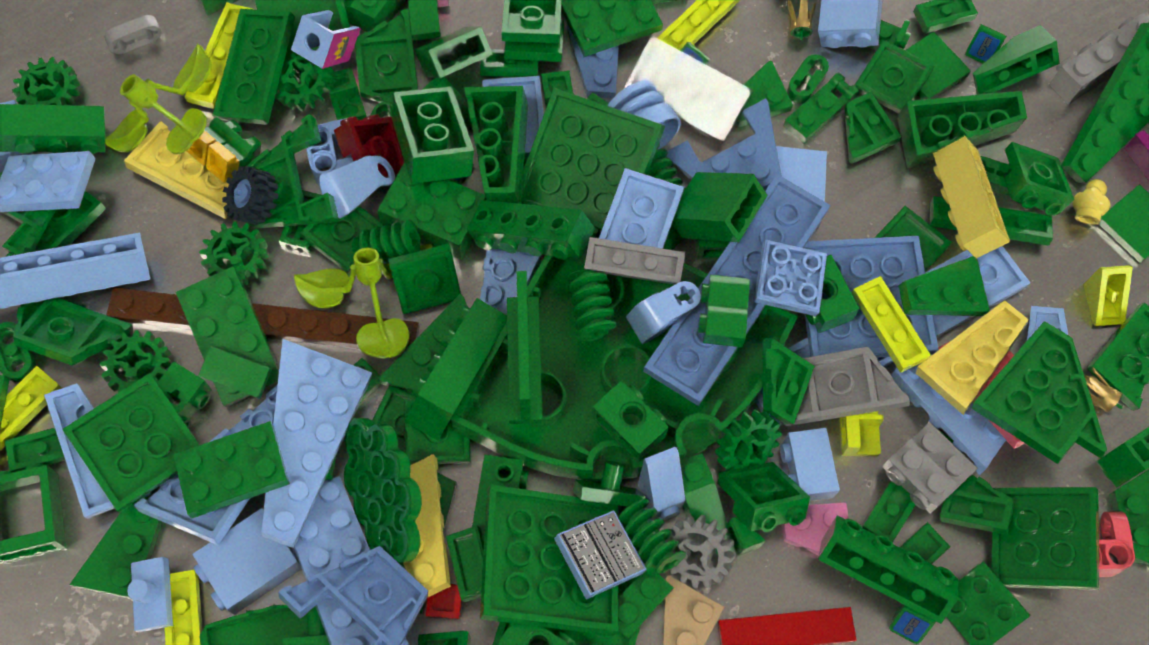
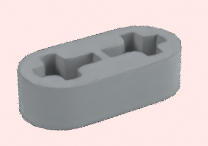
(133, 34)

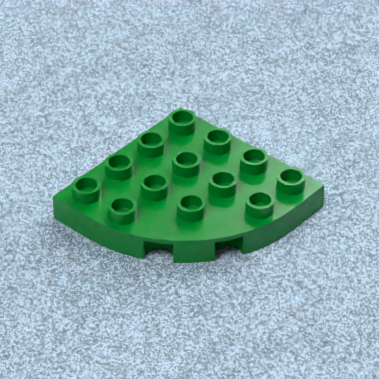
(582, 372)

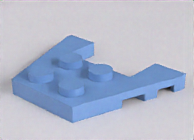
(751, 156)
(370, 590)

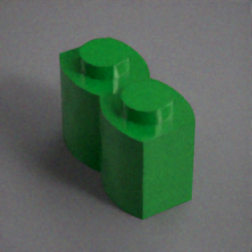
(724, 310)

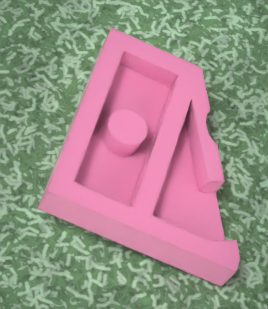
(814, 527)

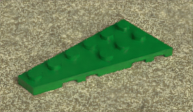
(1117, 113)

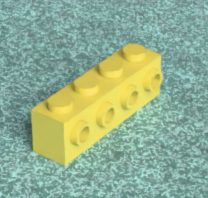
(970, 198)

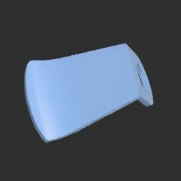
(355, 182)

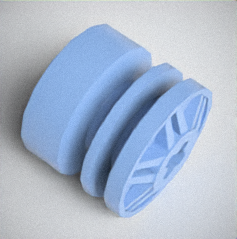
(645, 101)

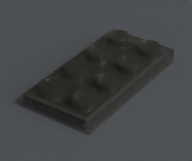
(692, 88)

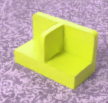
(861, 434)

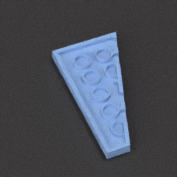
(310, 421)
(168, 501)

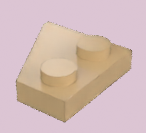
(688, 615)

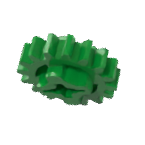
(303, 83)
(47, 84)
(244, 242)
(132, 353)
(748, 441)

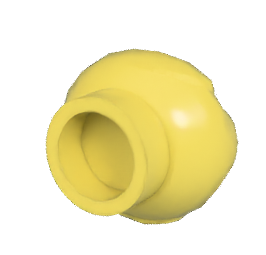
(1091, 203)

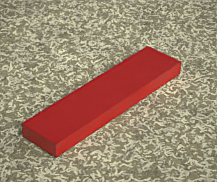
(794, 628)

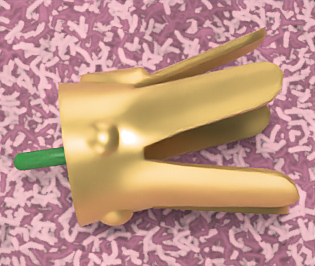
(801, 26)
(1107, 395)

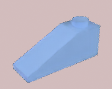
(663, 483)

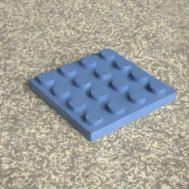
(860, 262)

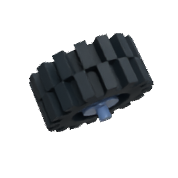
(250, 195)

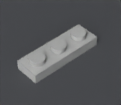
(634, 261)

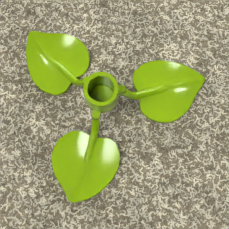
(143, 95)
(326, 290)

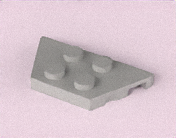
(848, 386)

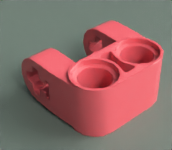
(1117, 541)

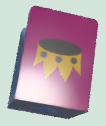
(334, 46)

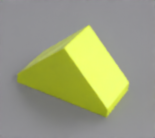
(1108, 294)

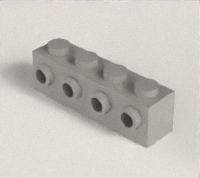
(1095, 62)

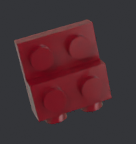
(370, 138)

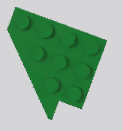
(1044, 397)

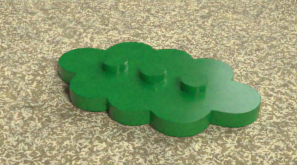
(382, 489)

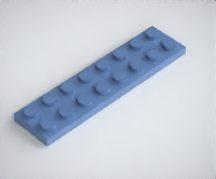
(682, 358)

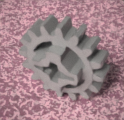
(705, 538)

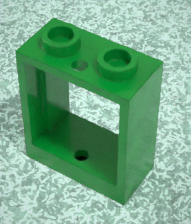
(54, 534)

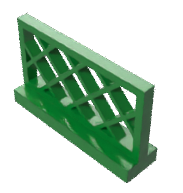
(524, 356)

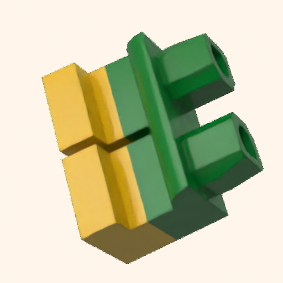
(224, 148)

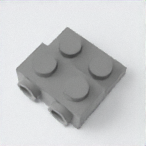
(929, 468)

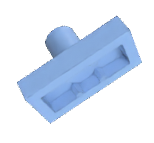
(151, 594)

